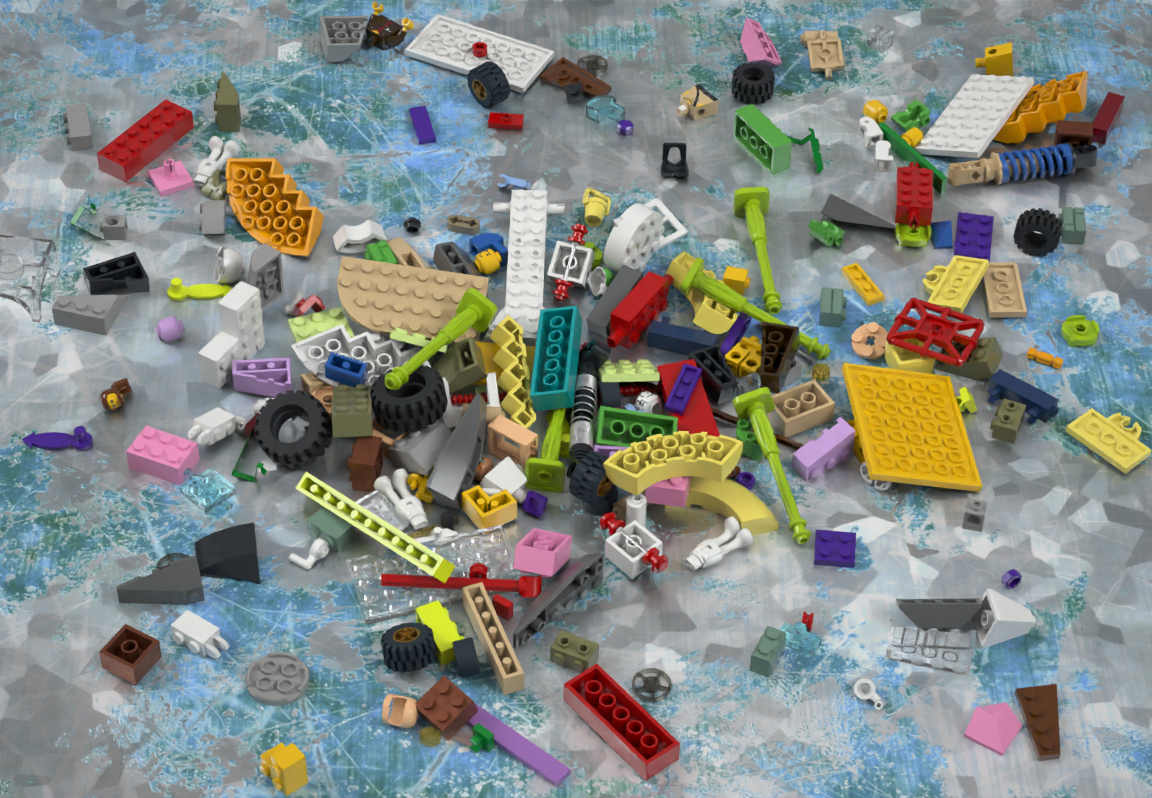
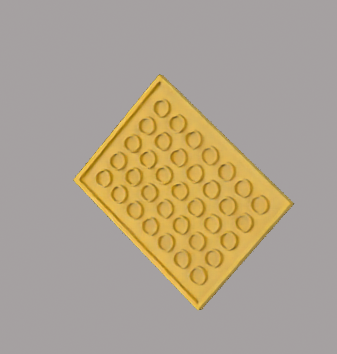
(910, 427)

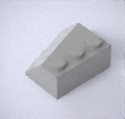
(341, 36)
(266, 274)
(88, 312)
(420, 448)

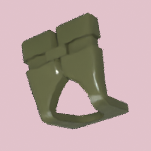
(214, 188)

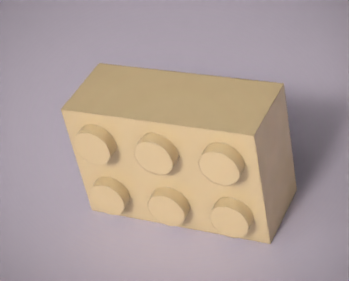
(801, 409)

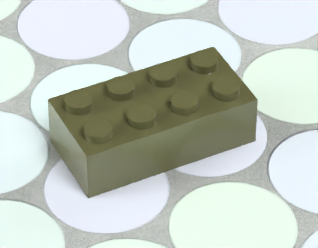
(352, 411)

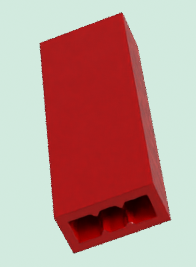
(698, 413)

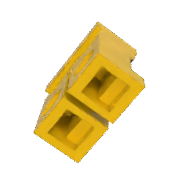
(745, 357)

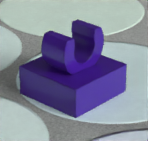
(535, 503)

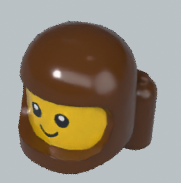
(113, 398)

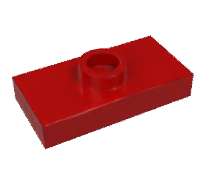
(506, 121)

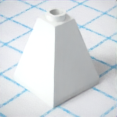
(1001, 619)

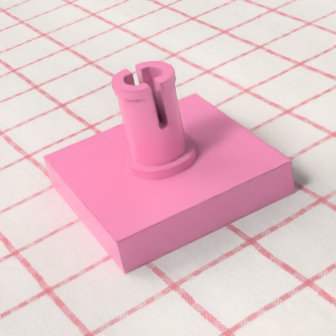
(170, 177)

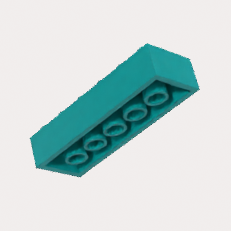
(556, 358)

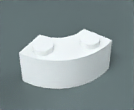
(356, 238)

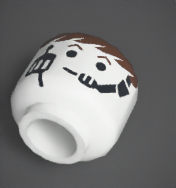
(647, 402)

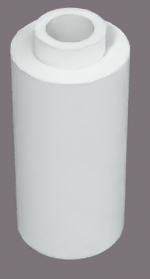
(636, 509)

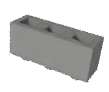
(77, 127)

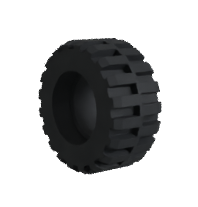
(413, 405)
(277, 413)

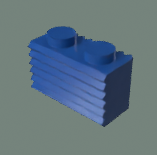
(345, 370)

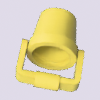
(595, 207)

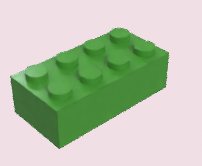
(762, 139)
(624, 426)

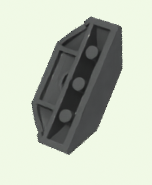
(939, 612)

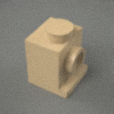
(311, 383)

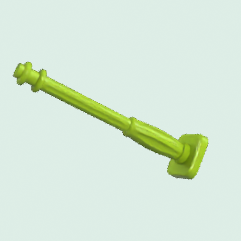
(754, 204)
(725, 295)
(472, 311)
(755, 407)
(547, 472)

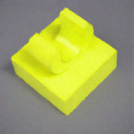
(966, 400)

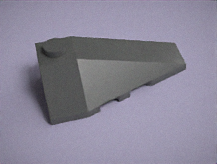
(843, 211)
(171, 585)

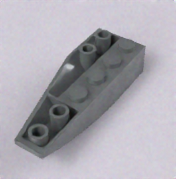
(452, 258)
(459, 457)
(560, 596)

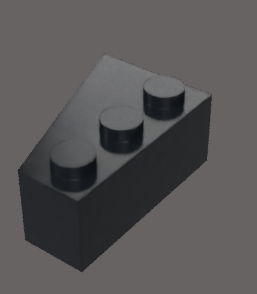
(117, 276)
(716, 375)

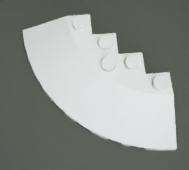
(379, 358)

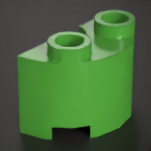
(914, 116)
(826, 232)
(750, 445)

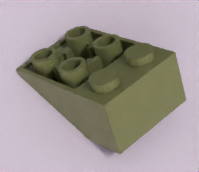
(227, 106)
(981, 362)
(461, 365)

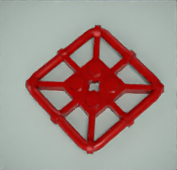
(926, 331)

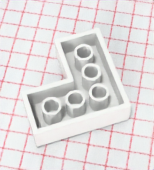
(239, 334)

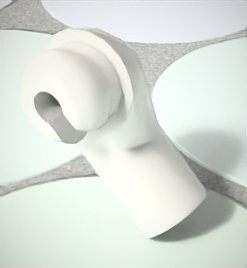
(290, 308)
(240, 424)

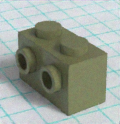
(1008, 421)
(574, 652)

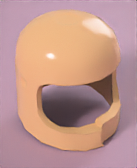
(403, 711)

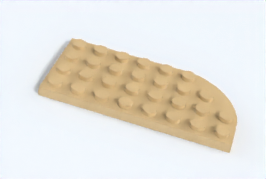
(403, 296)

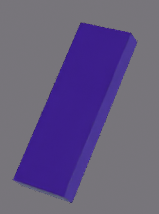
(422, 125)
(683, 389)

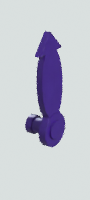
(57, 440)

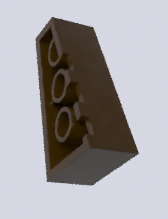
(777, 354)

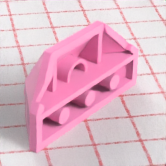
(758, 45)

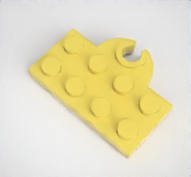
(956, 283)
(1110, 438)

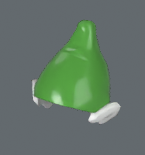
(599, 280)

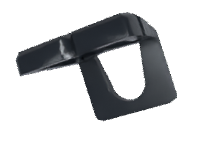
(678, 169)

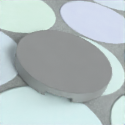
(277, 679)

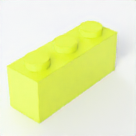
(443, 629)

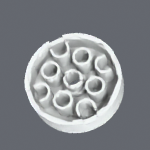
(634, 238)

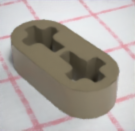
(463, 224)

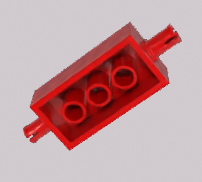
(914, 195)
(639, 309)

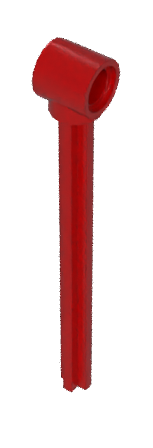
(526, 585)

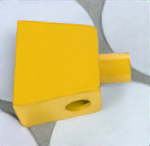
(997, 60)

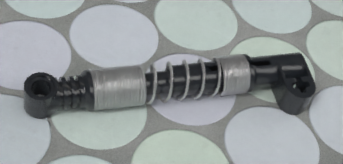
(582, 432)

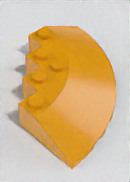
(1044, 106)
(271, 205)

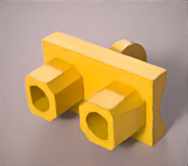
(417, 482)

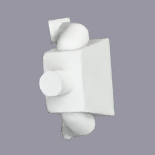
(505, 476)

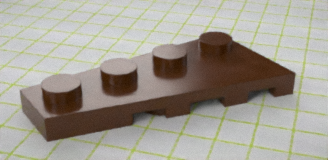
(566, 73)
(1041, 719)

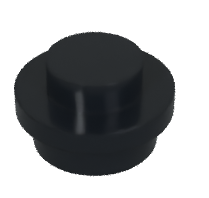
(412, 225)
(449, 520)

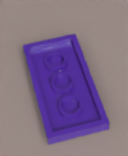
(973, 236)

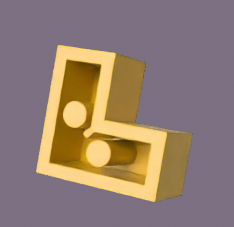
(487, 510)
(285, 767)

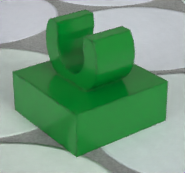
(481, 739)

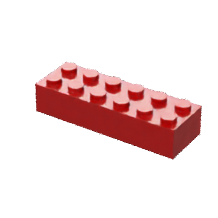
(145, 140)
(621, 722)

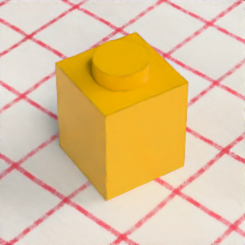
(736, 279)

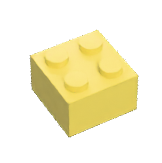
(907, 360)

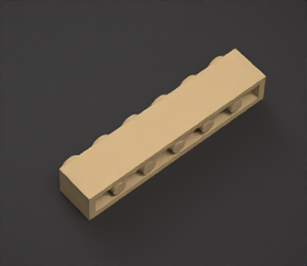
(493, 638)

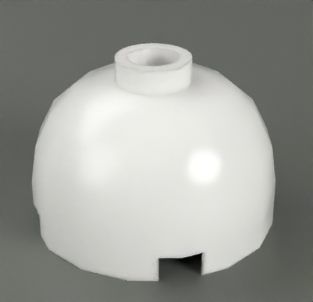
(229, 266)

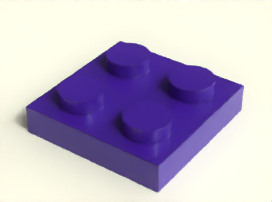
(835, 548)

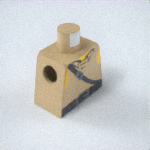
(697, 103)

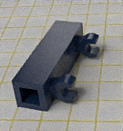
(678, 338)
(1038, 403)

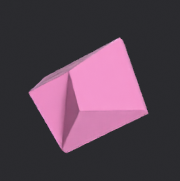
(993, 727)

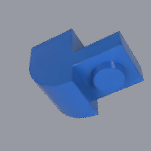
(489, 241)

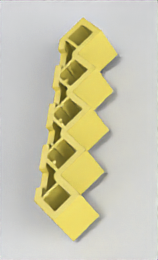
(516, 373)

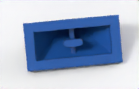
(941, 234)

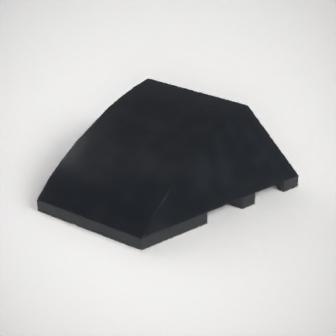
(229, 554)

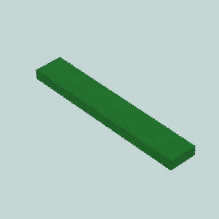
(909, 154)

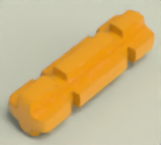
(1044, 358)

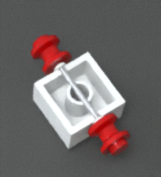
(571, 263)
(632, 546)

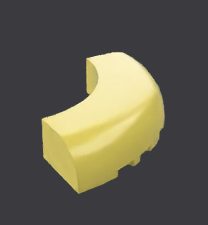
(708, 312)
(673, 457)
(732, 500)

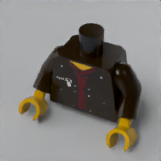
(383, 31)

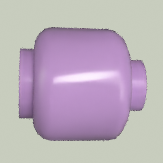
(169, 329)

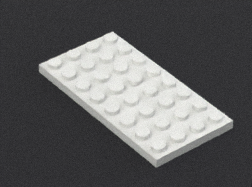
(450, 44)
(975, 116)

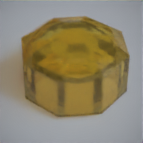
(821, 372)
(430, 737)

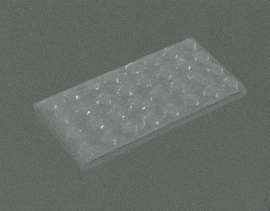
(384, 603)

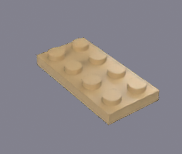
(1004, 290)

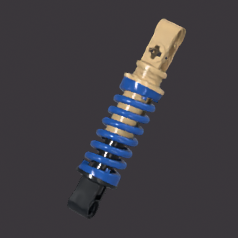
(1023, 163)

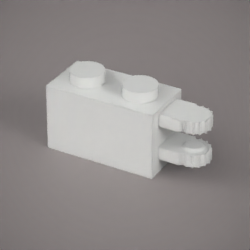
(212, 426)
(198, 635)

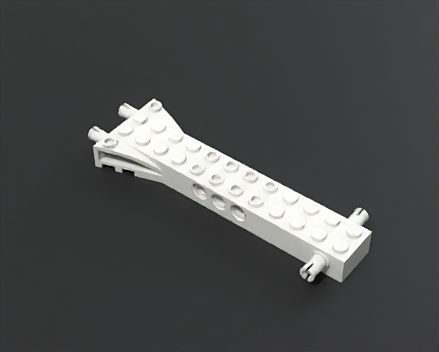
(525, 260)

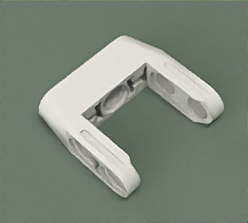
(453, 415)

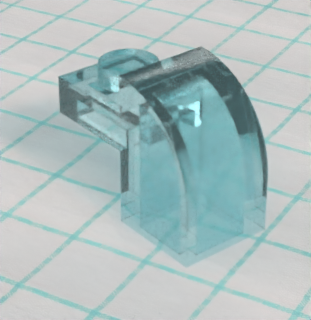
(604, 107)

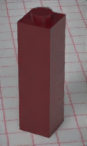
(1107, 117)

